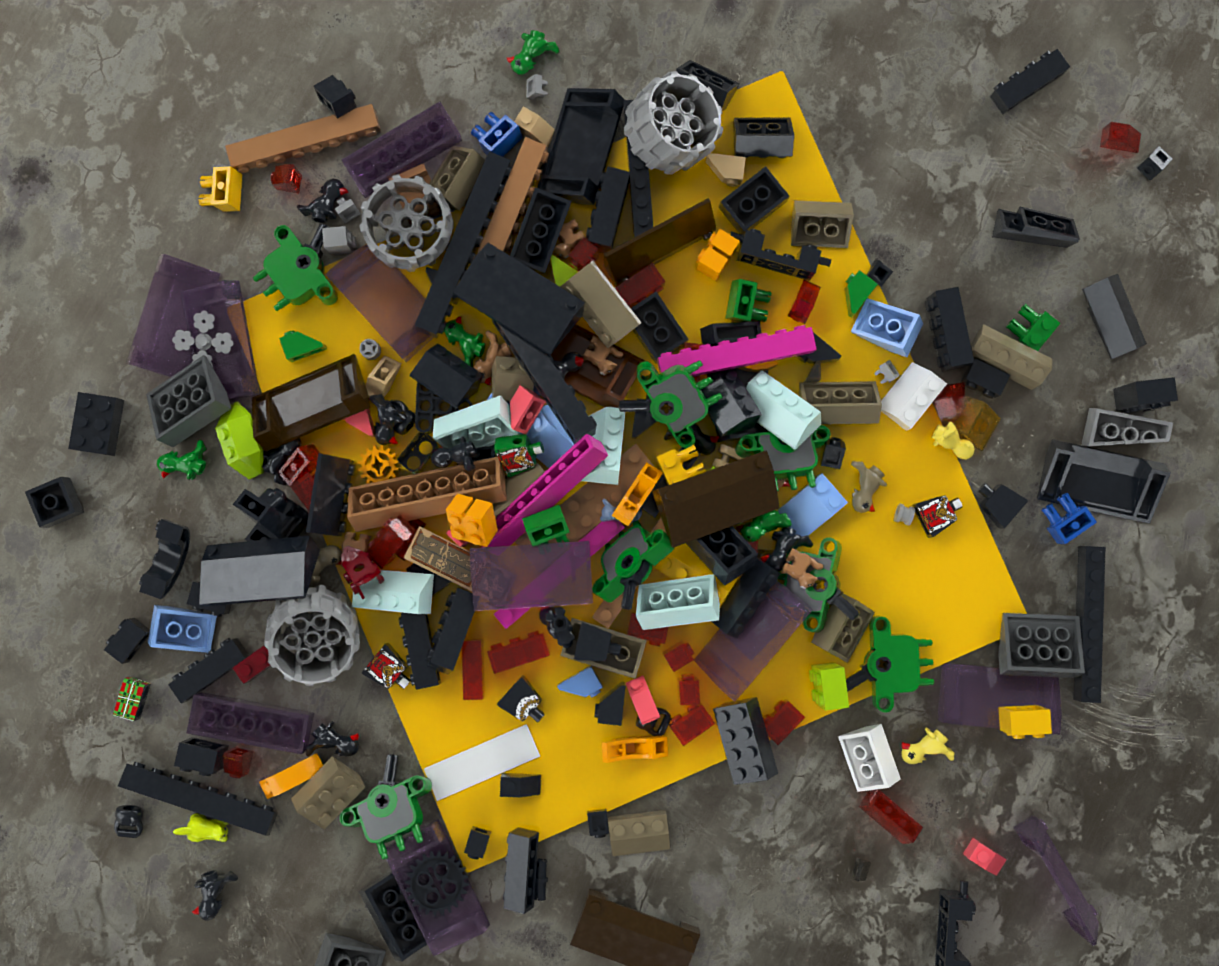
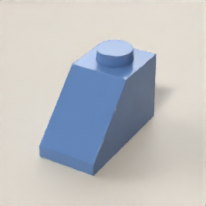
(582, 683)

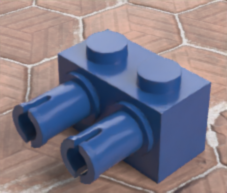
(500, 137)
(1072, 524)

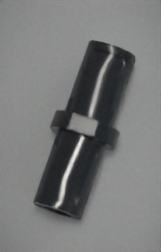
(541, 880)

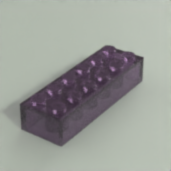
(402, 148)
(250, 723)

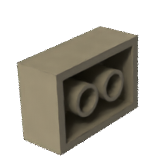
(328, 793)

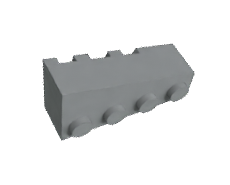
(1115, 428)

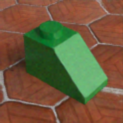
(857, 291)
(299, 346)

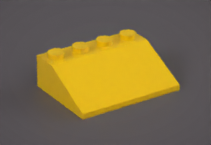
(685, 564)

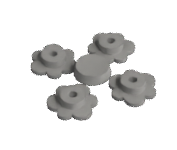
(203, 340)

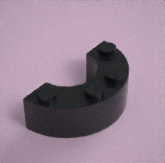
(168, 561)

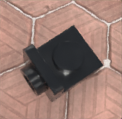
(1154, 163)
(833, 453)
(598, 823)

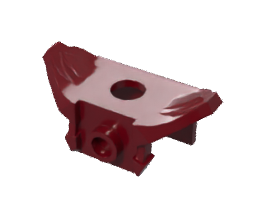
(353, 558)

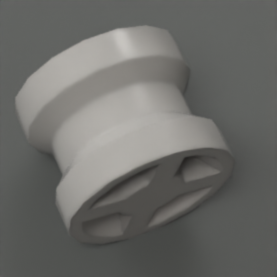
(367, 346)
(904, 514)

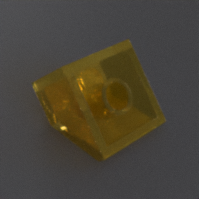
(976, 422)

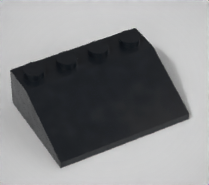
(330, 495)
(393, 917)

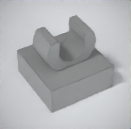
(534, 87)
(347, 210)
(889, 372)

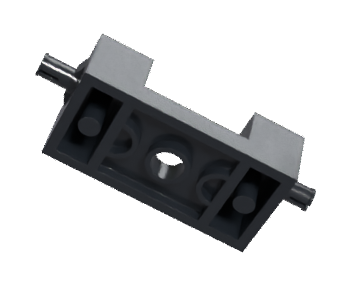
(802, 267)
(952, 906)

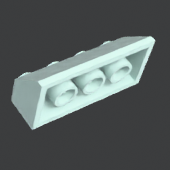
(782, 410)
(477, 423)
(609, 432)
(398, 593)
(678, 602)

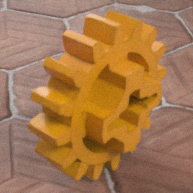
(376, 456)

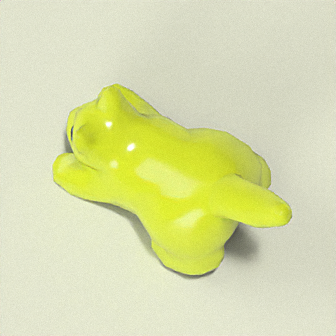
(201, 828)

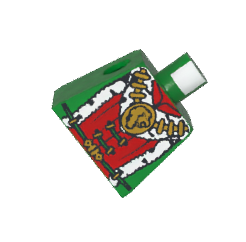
(517, 453)

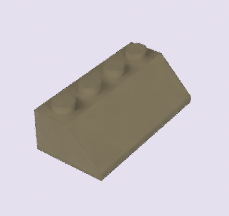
(604, 307)
(1012, 357)
(843, 401)
(517, 485)
(625, 664)

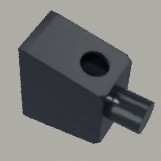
(1001, 504)
(594, 644)

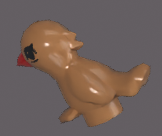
(494, 350)

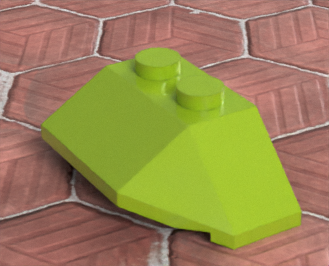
(237, 441)

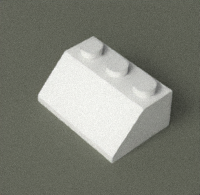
(911, 395)
(869, 758)

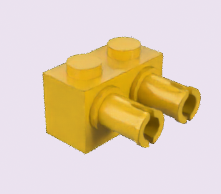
(226, 189)
(672, 462)

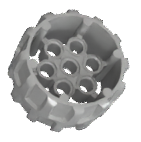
(687, 106)
(393, 188)
(317, 664)

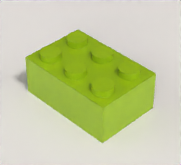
(829, 686)

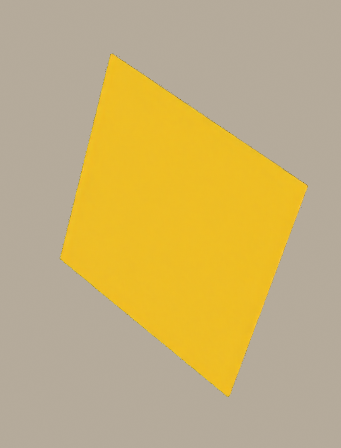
(925, 586)

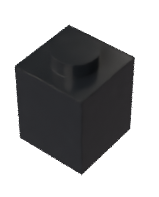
(477, 842)

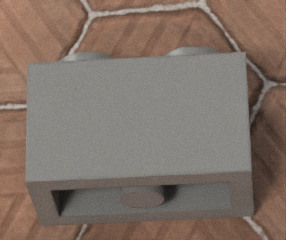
(338, 240)

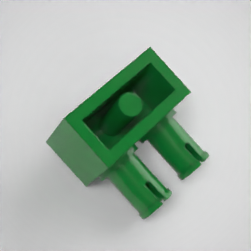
(742, 299)
(1038, 332)
(546, 526)

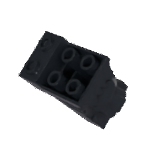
(273, 514)

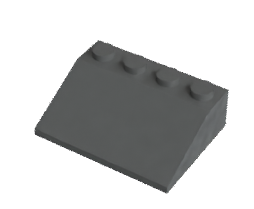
(187, 402)
(1041, 645)
(345, 951)

